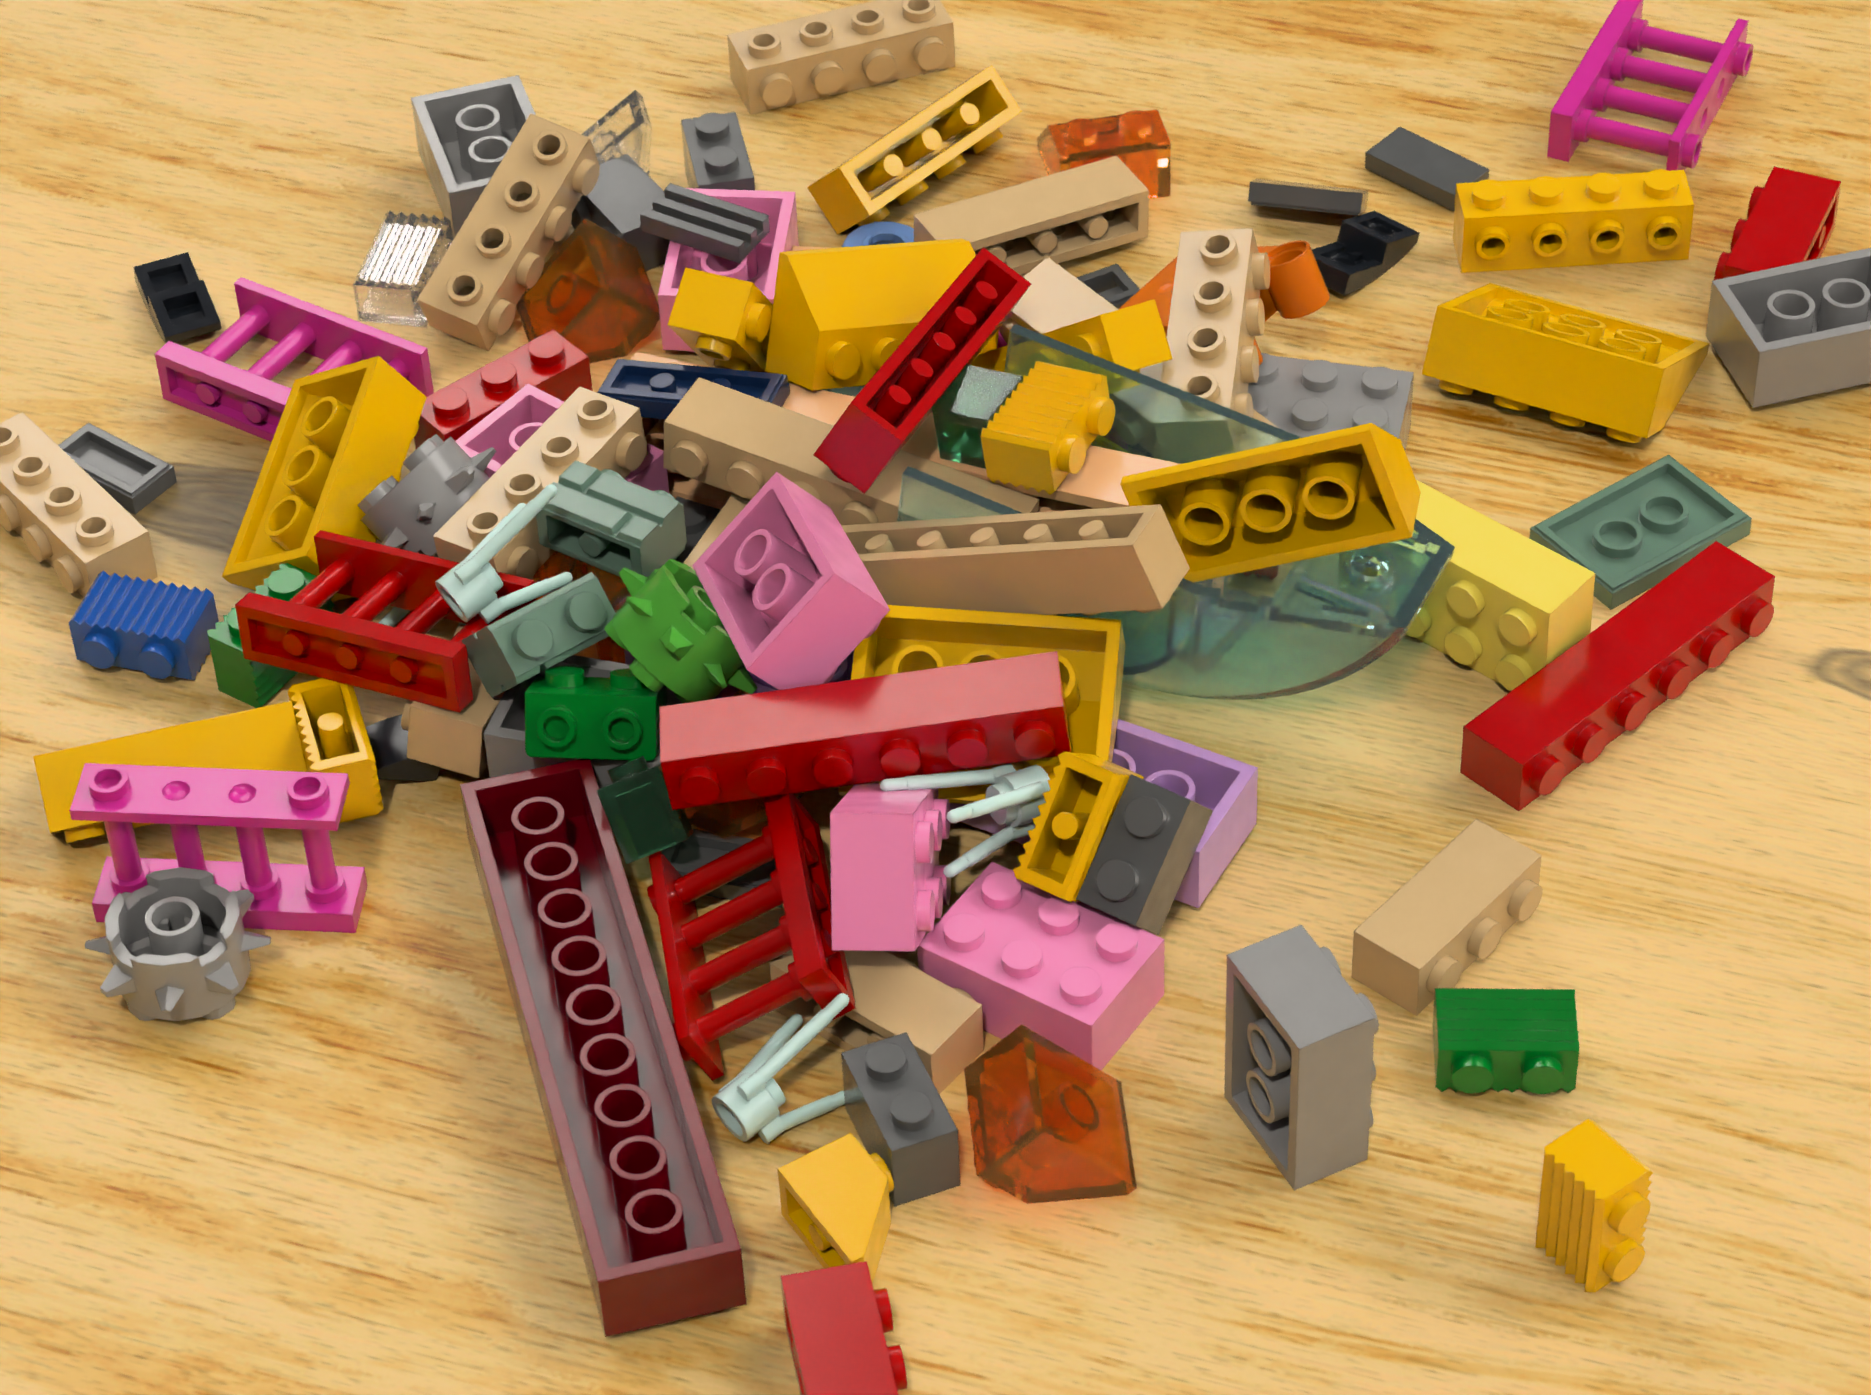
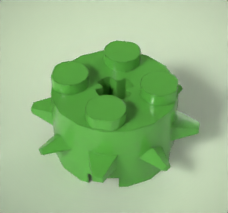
(676, 635)

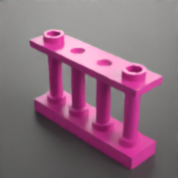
(1610, 61)
(249, 396)
(285, 895)

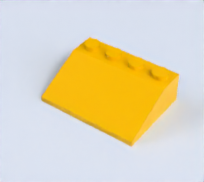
(1561, 360)
(1087, 650)

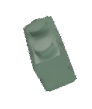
(611, 521)
(540, 634)

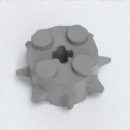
(425, 499)
(178, 946)

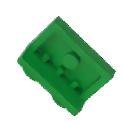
(591, 716)

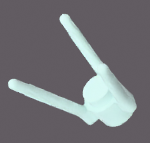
(473, 582)
(1009, 800)
(753, 1097)

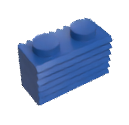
(144, 626)

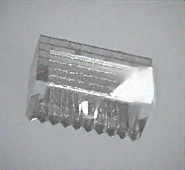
(400, 267)

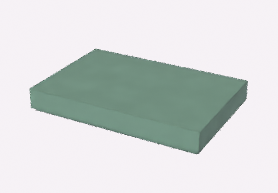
(1642, 529)

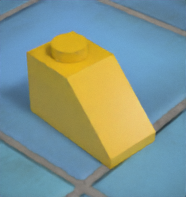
(839, 1202)

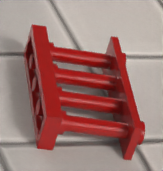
(349, 644)
(806, 929)

